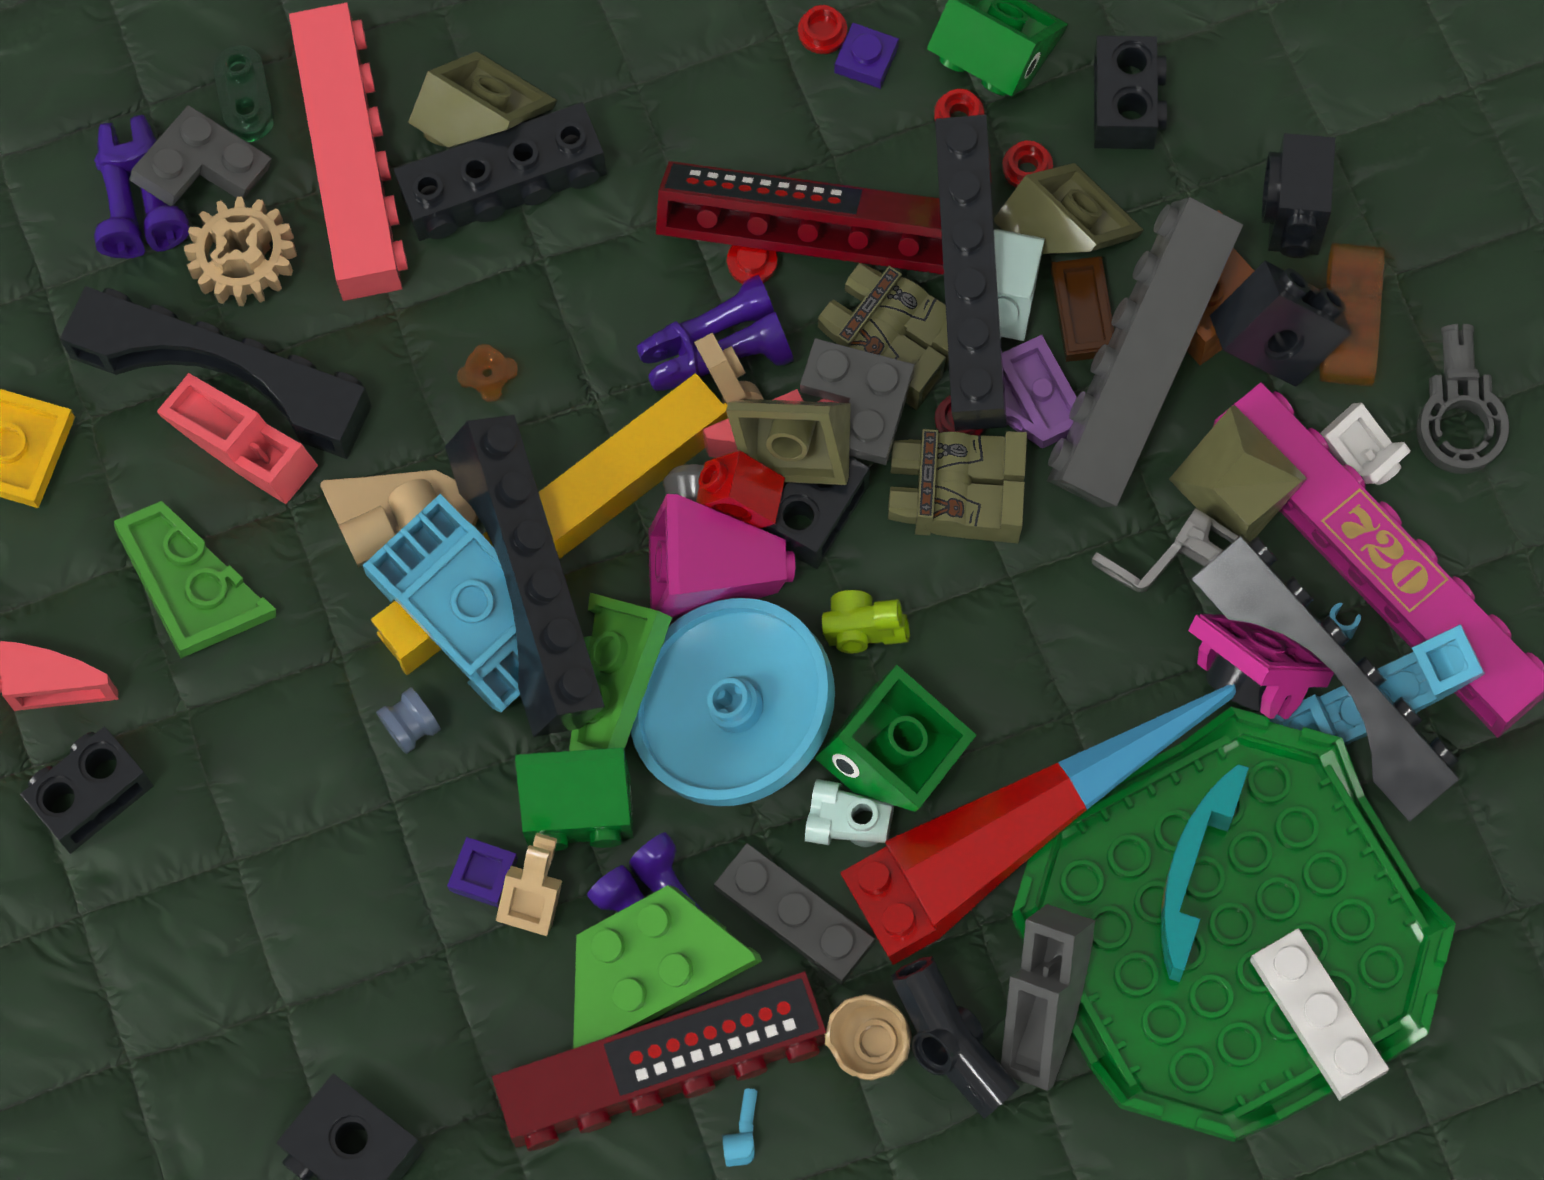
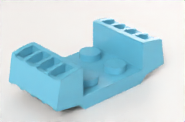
(457, 594)

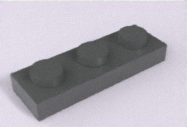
(794, 914)

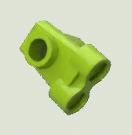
(857, 622)

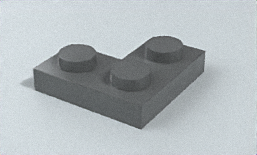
(195, 148)
(871, 384)

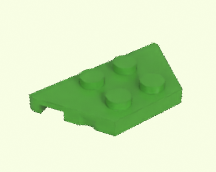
(650, 963)

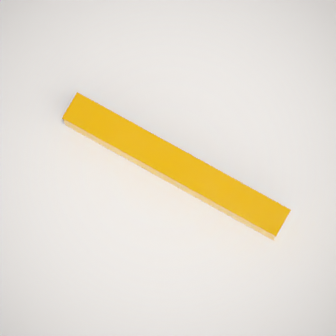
(593, 491)

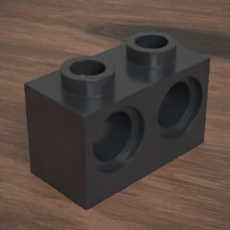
(1128, 92)
(825, 507)
(95, 799)

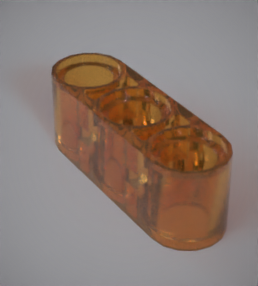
(1357, 278)

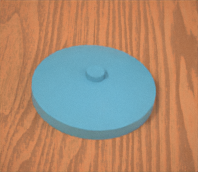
(734, 703)

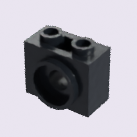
(1298, 194)
(1281, 323)
(318, 1132)

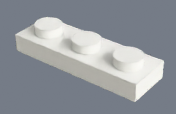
(1319, 1014)

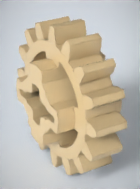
(239, 257)

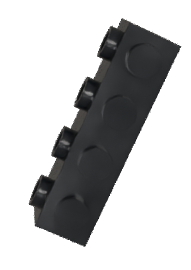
(501, 172)

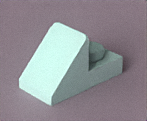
(1017, 272)

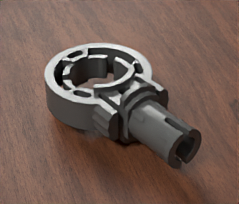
(1476, 398)

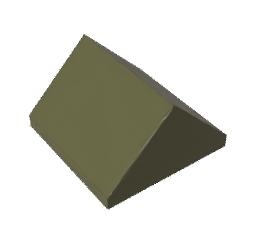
(795, 437)

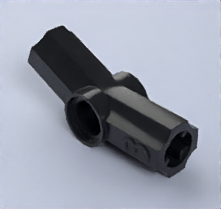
(950, 1037)

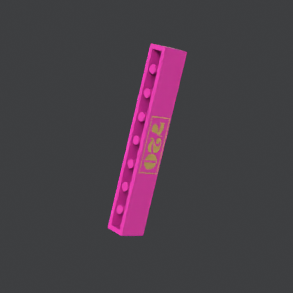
(1393, 569)

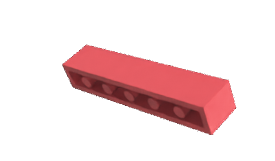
(346, 151)

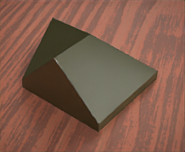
(1238, 476)

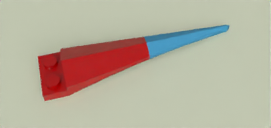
(950, 864)

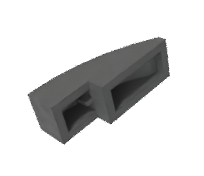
(1046, 994)

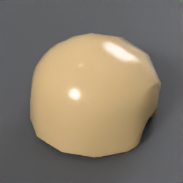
(868, 1037)

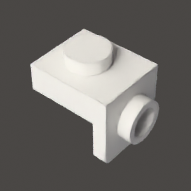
(1363, 445)

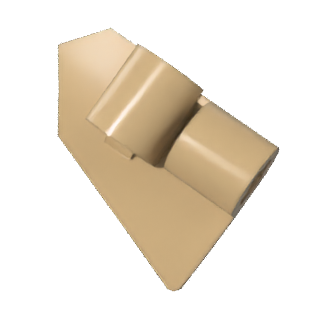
(379, 506)

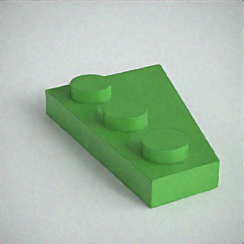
(188, 585)
(623, 658)

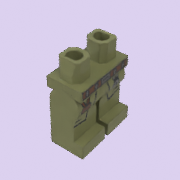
(893, 322)
(964, 485)

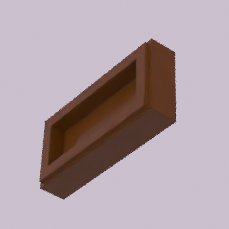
(1082, 306)

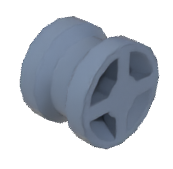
(408, 720)

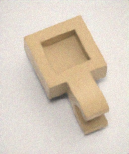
(725, 370)
(528, 893)

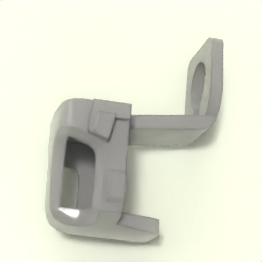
(1190, 541)

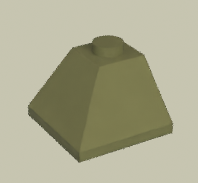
(474, 100)
(1066, 211)

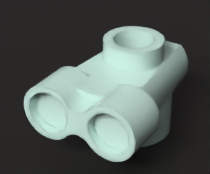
(833, 816)

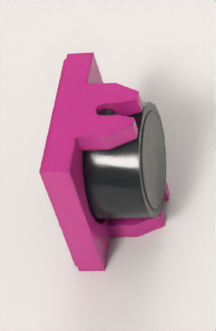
(1264, 665)

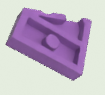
(1037, 393)

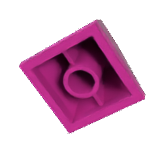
(710, 558)

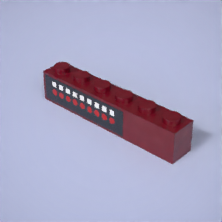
(800, 217)
(660, 1061)

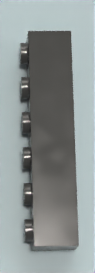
(1143, 352)

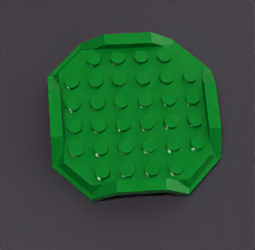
(1294, 857)

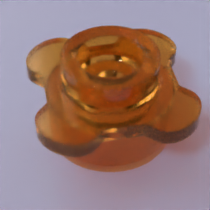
(485, 358)

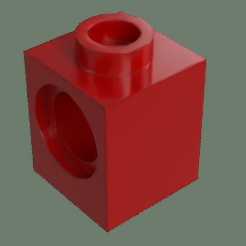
(741, 489)

